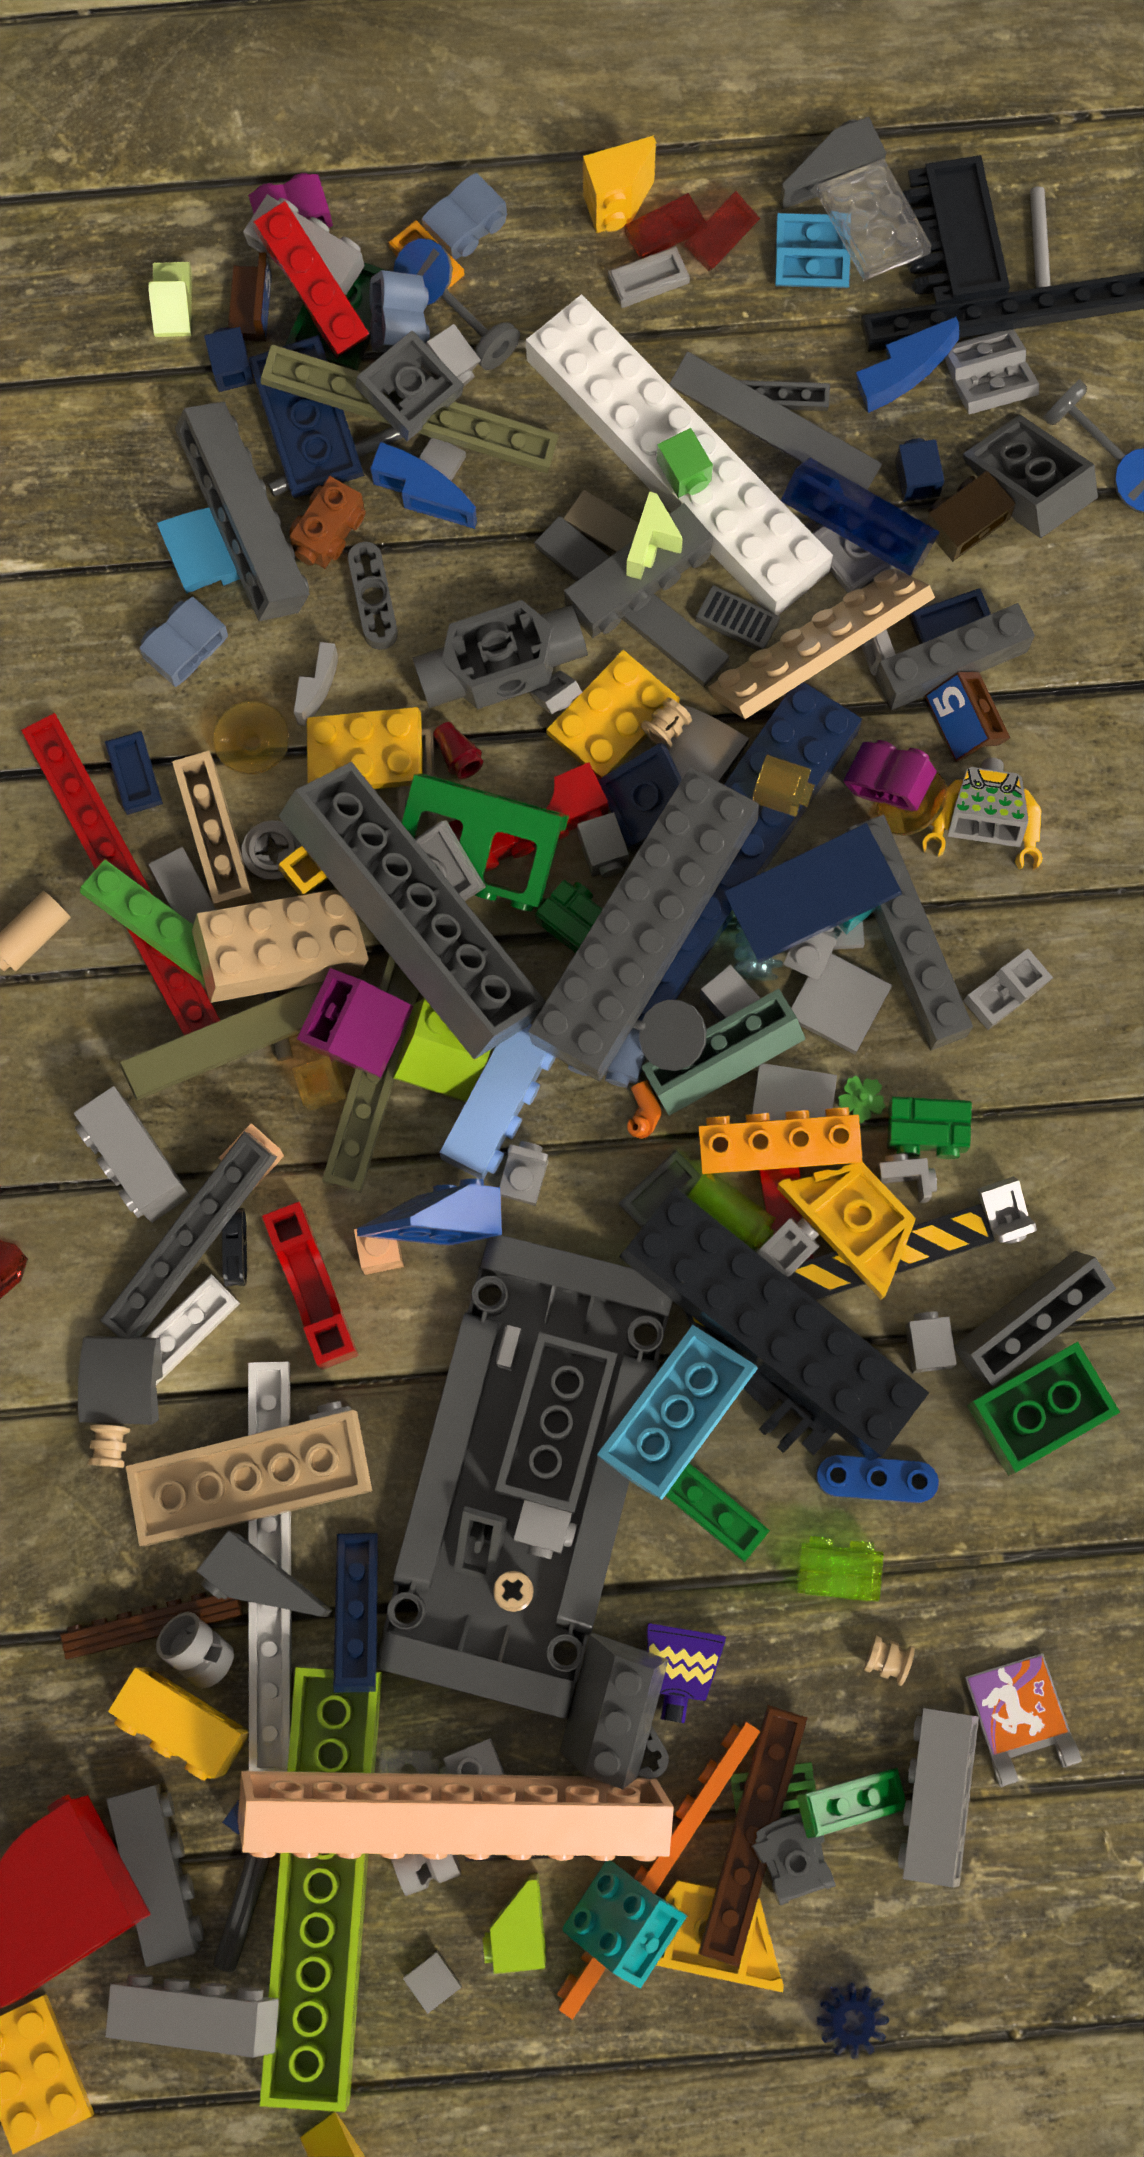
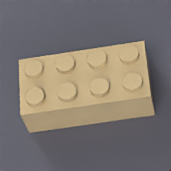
(277, 944)

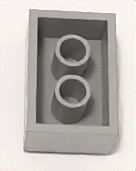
(130, 1156)

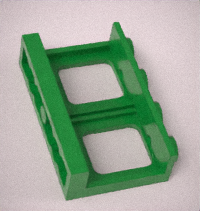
(484, 816)

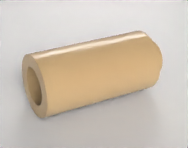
(30, 931)

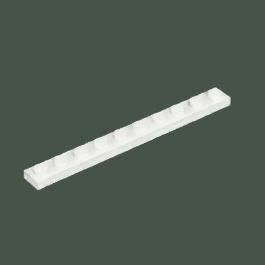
(270, 1626)

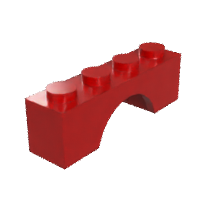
(311, 279)
(574, 794)
(310, 1285)

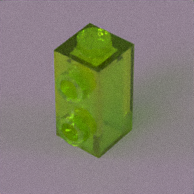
(733, 1210)

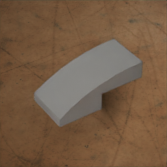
(313, 691)
(181, 884)
(1008, 989)

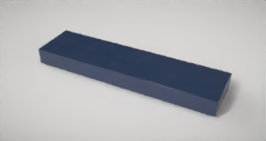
(356, 1613)

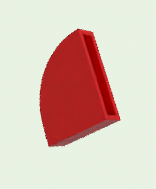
(61, 1897)

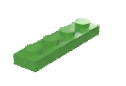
(144, 916)

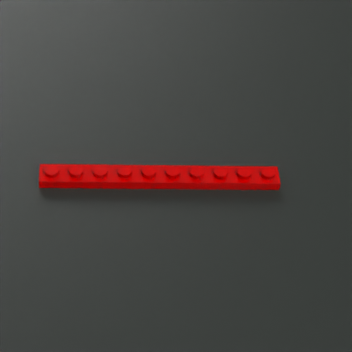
(104, 842)

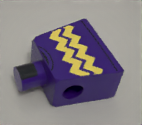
(690, 1666)

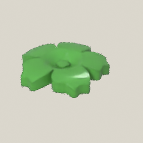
(862, 1099)

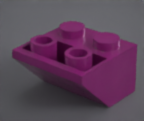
(355, 1023)

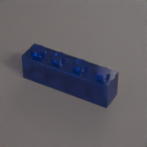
(859, 516)

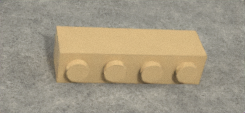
(213, 831)

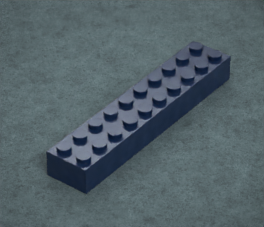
(803, 731)

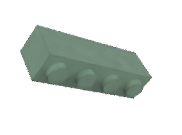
(730, 1051)

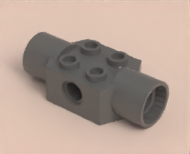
(500, 654)

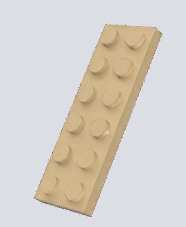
(820, 642)
(248, 1478)

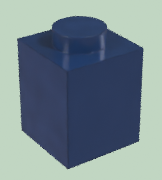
(229, 358)
(919, 469)

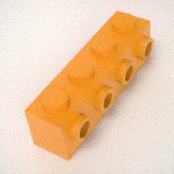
(780, 1143)

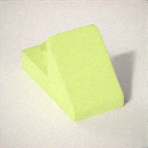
(171, 299)
(654, 531)

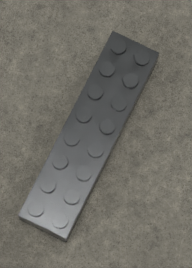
(412, 909)
(644, 924)

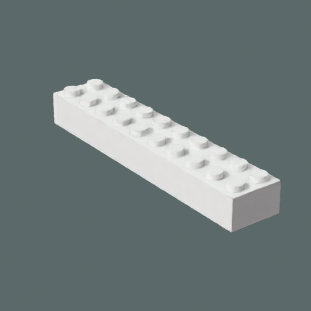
(637, 410)

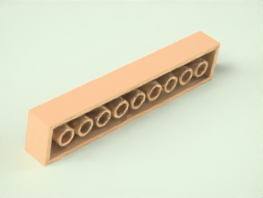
(451, 1816)

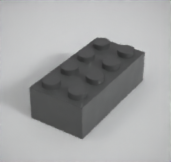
(556, 1423)

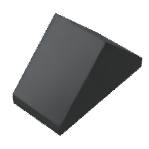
(480, 1543)

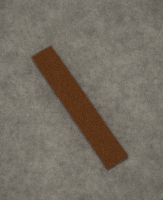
(759, 1806)

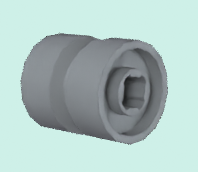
(195, 1650)
(416, 1871)

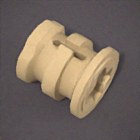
(667, 722)
(108, 1445)
(512, 1604)
(889, 1659)

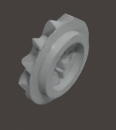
(257, 842)

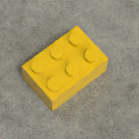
(178, 1723)

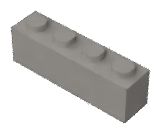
(939, 1797)
(192, 2017)

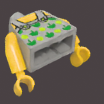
(990, 809)

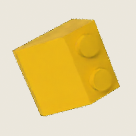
(618, 182)

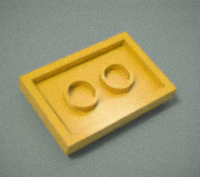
(608, 715)
(379, 743)
(37, 2077)

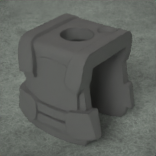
(792, 1859)

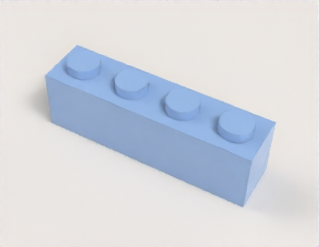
(495, 1105)

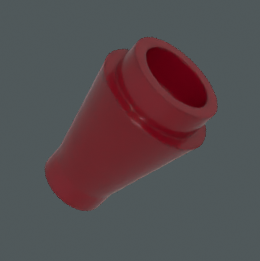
(458, 752)

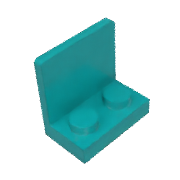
(623, 1924)

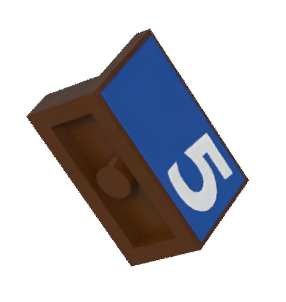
(251, 299)
(966, 714)

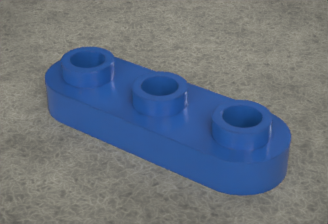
(858, 1479)

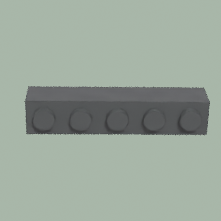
(794, 395)

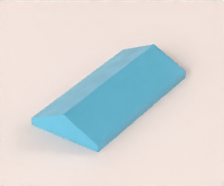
(677, 1412)

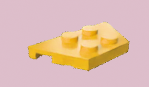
(856, 1219)
(758, 1961)

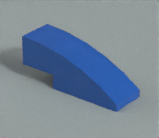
(906, 364)
(421, 486)

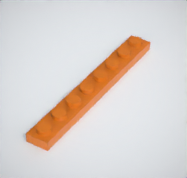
(690, 1815)

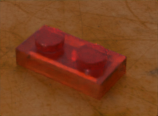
(664, 226)

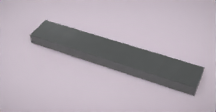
(770, 420)
(654, 622)
(189, 1237)

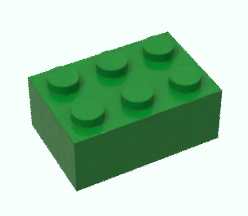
(1043, 1408)

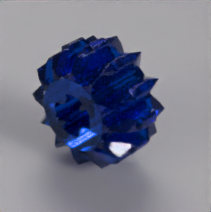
(837, 2019)

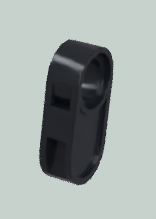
(235, 1250)

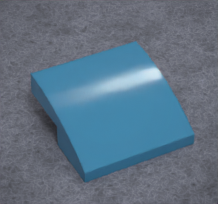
(810, 252)
(197, 550)

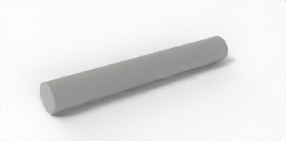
(1040, 237)

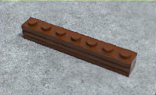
(143, 1626)

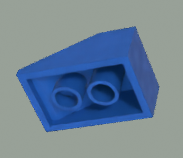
(443, 1216)

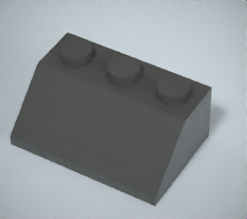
(613, 1710)

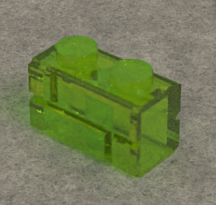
(839, 1570)

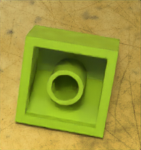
(435, 1057)
(517, 1932)

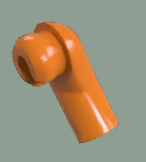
(647, 1113)

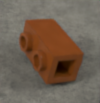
(327, 522)

